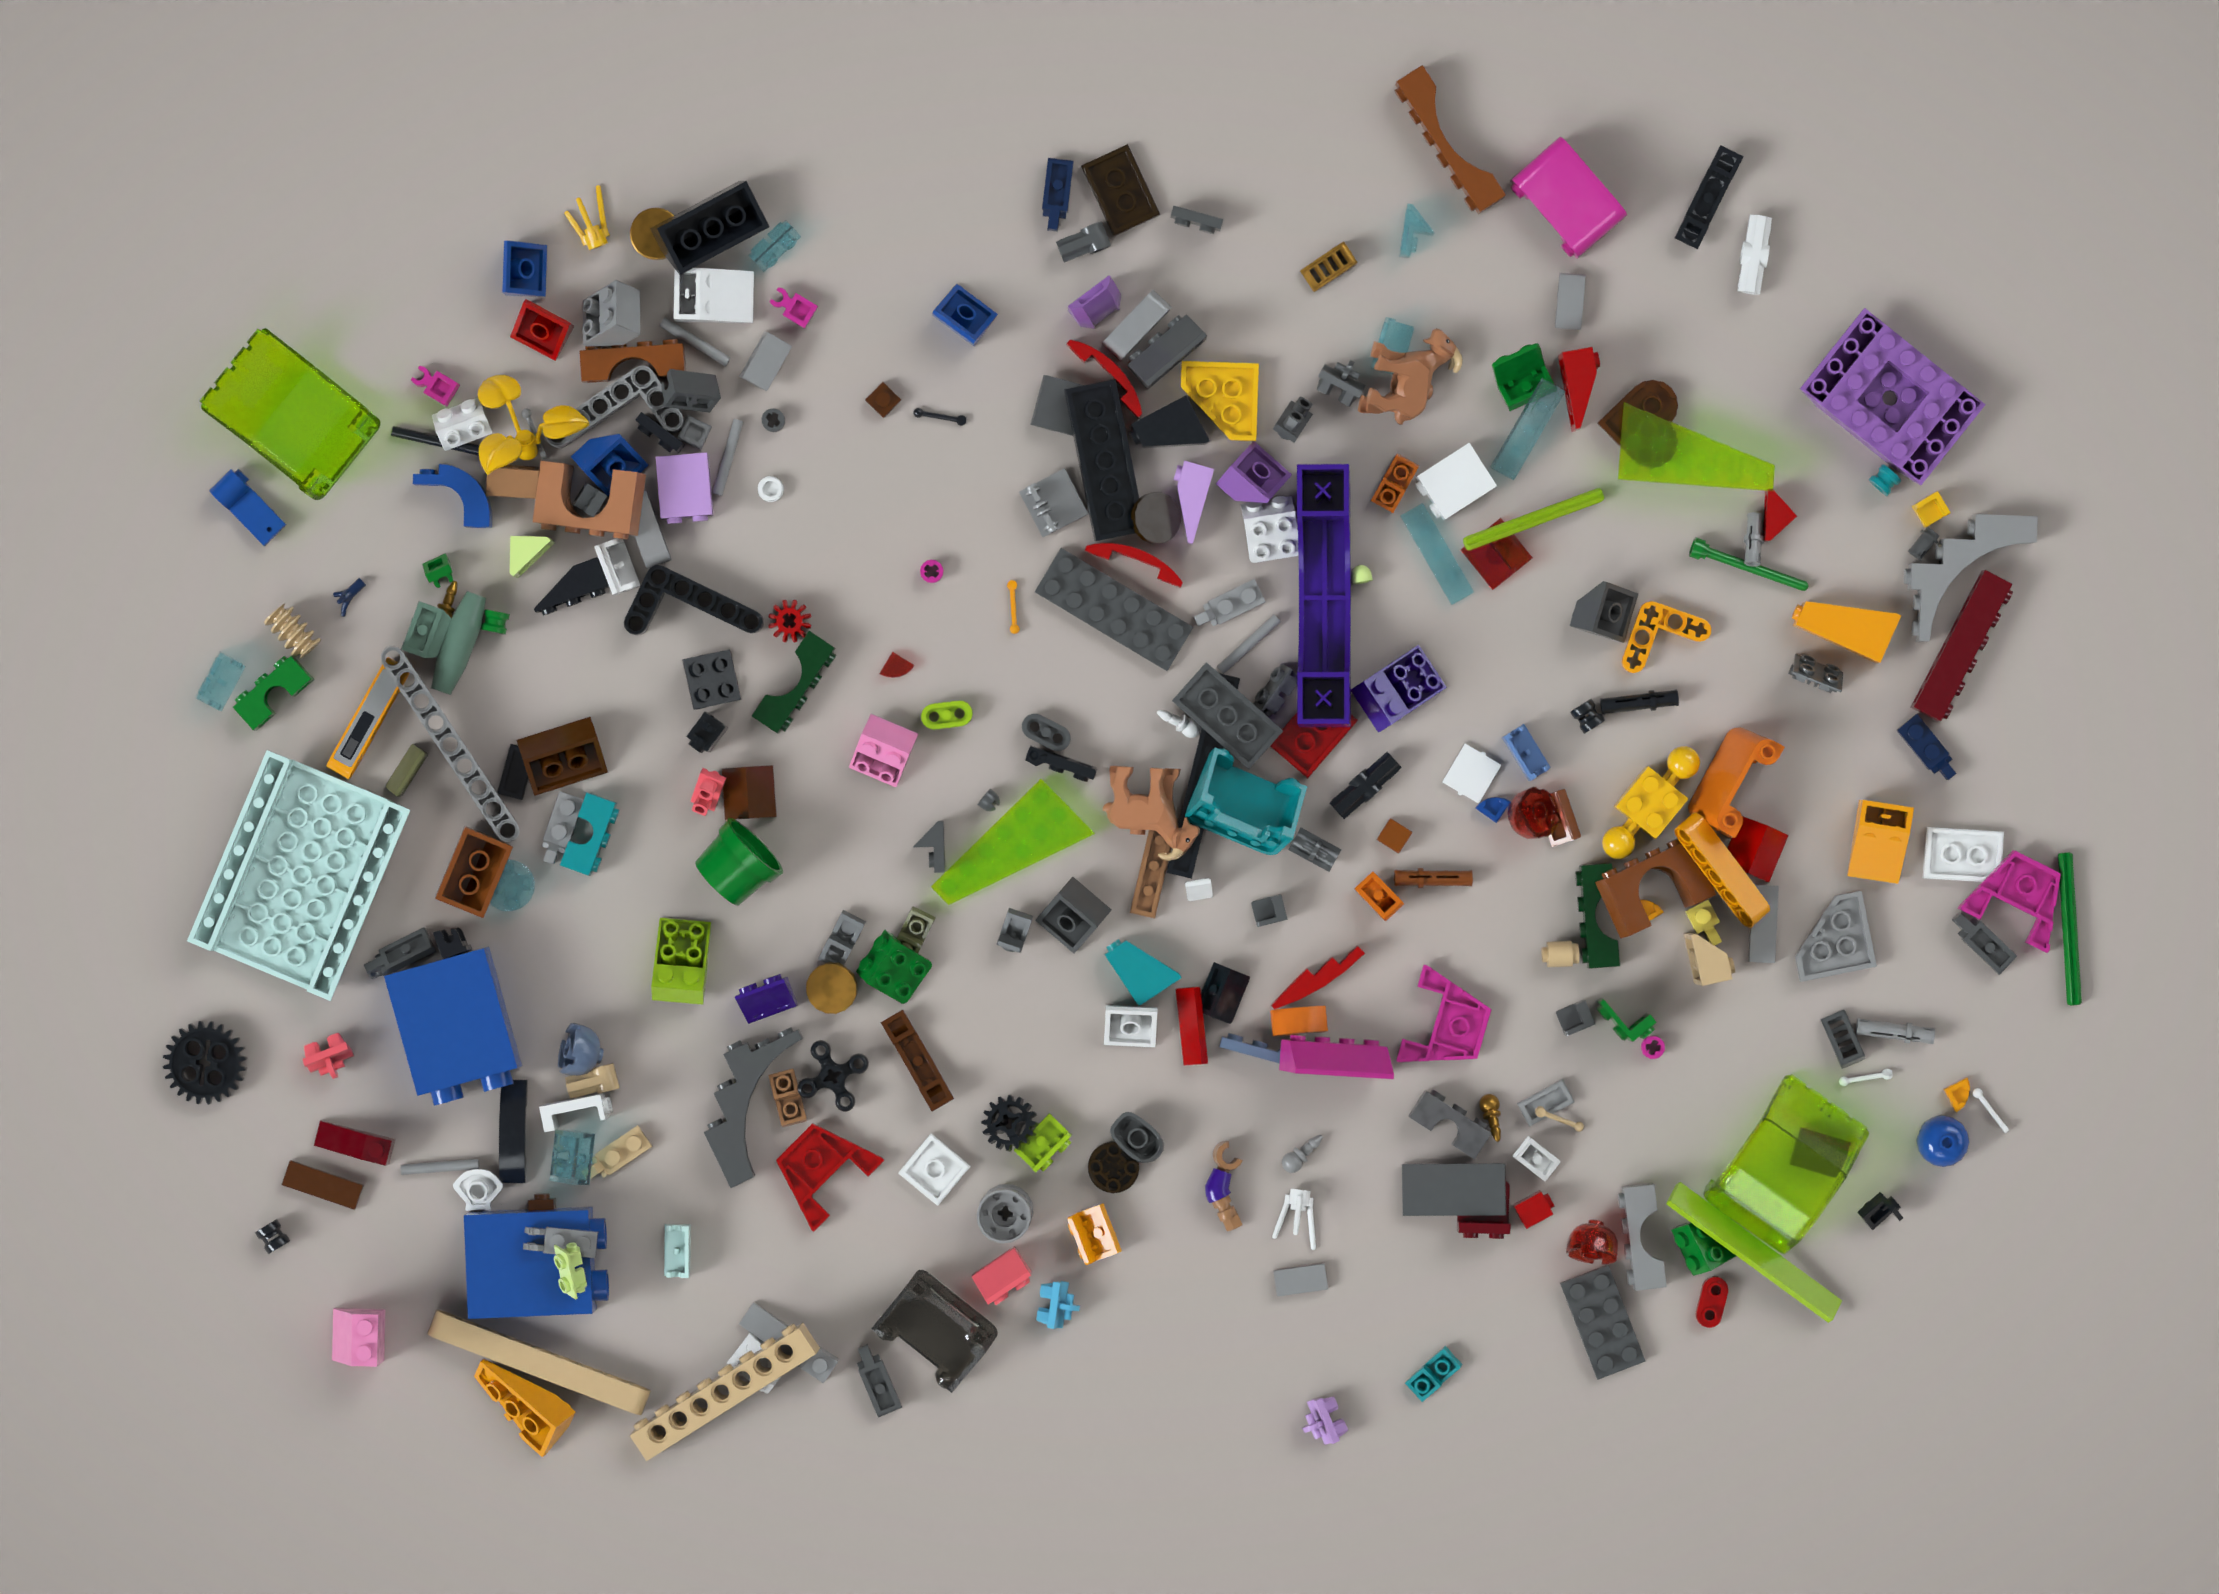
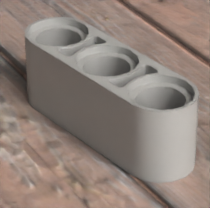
(1136, 325)
(650, 537)

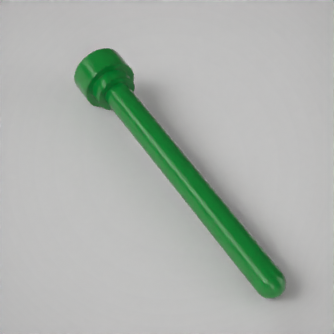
(1700, 549)

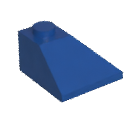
(604, 454)

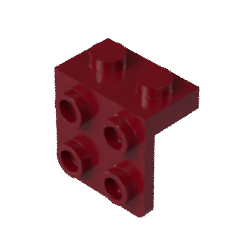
(1493, 1225)

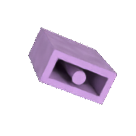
(684, 487)

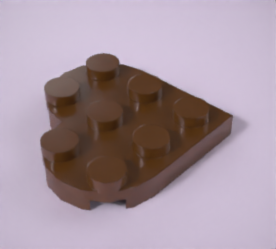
(1648, 396)

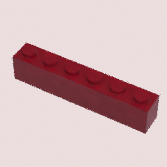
(1961, 646)

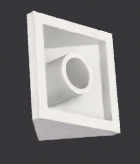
(1130, 1026)

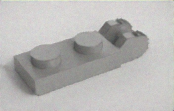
(561, 1237)

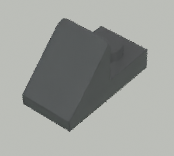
(935, 839)

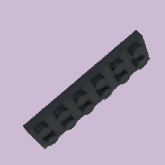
(1103, 458)

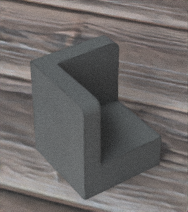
(1269, 910)
(1575, 1017)

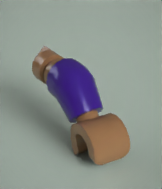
(1218, 1190)

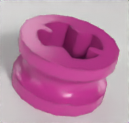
(931, 563)
(1648, 1040)

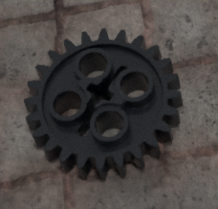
(228, 1066)

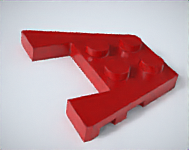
(813, 1161)

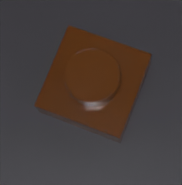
(883, 400)
(542, 1202)

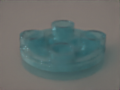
(514, 887)

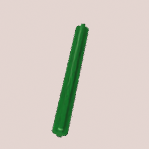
(2069, 929)

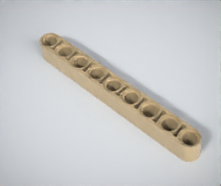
(539, 1362)

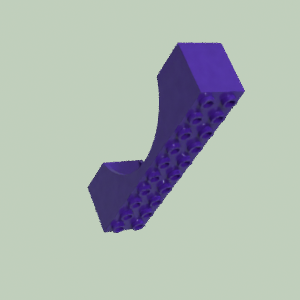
(1324, 595)

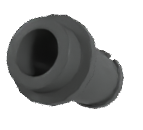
(1923, 543)

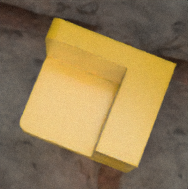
(1931, 509)

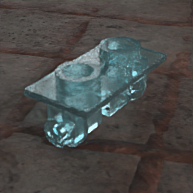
(767, 254)

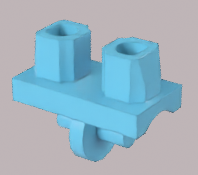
(1060, 1304)

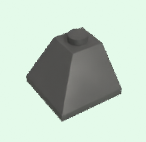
(1605, 611)

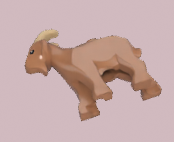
(1411, 376)
(1150, 811)

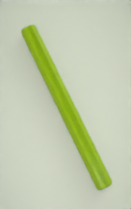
(1533, 519)

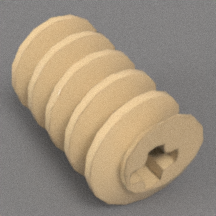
(292, 631)

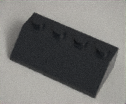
(710, 227)

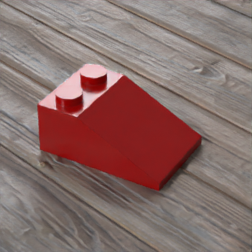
(1578, 377)

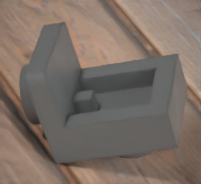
(1014, 930)

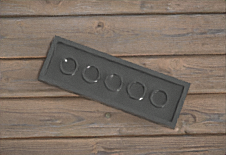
(1114, 609)

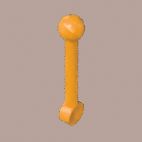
(1012, 585)

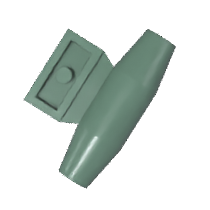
(447, 638)

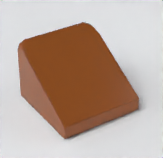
(1394, 836)

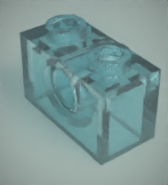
(572, 1157)

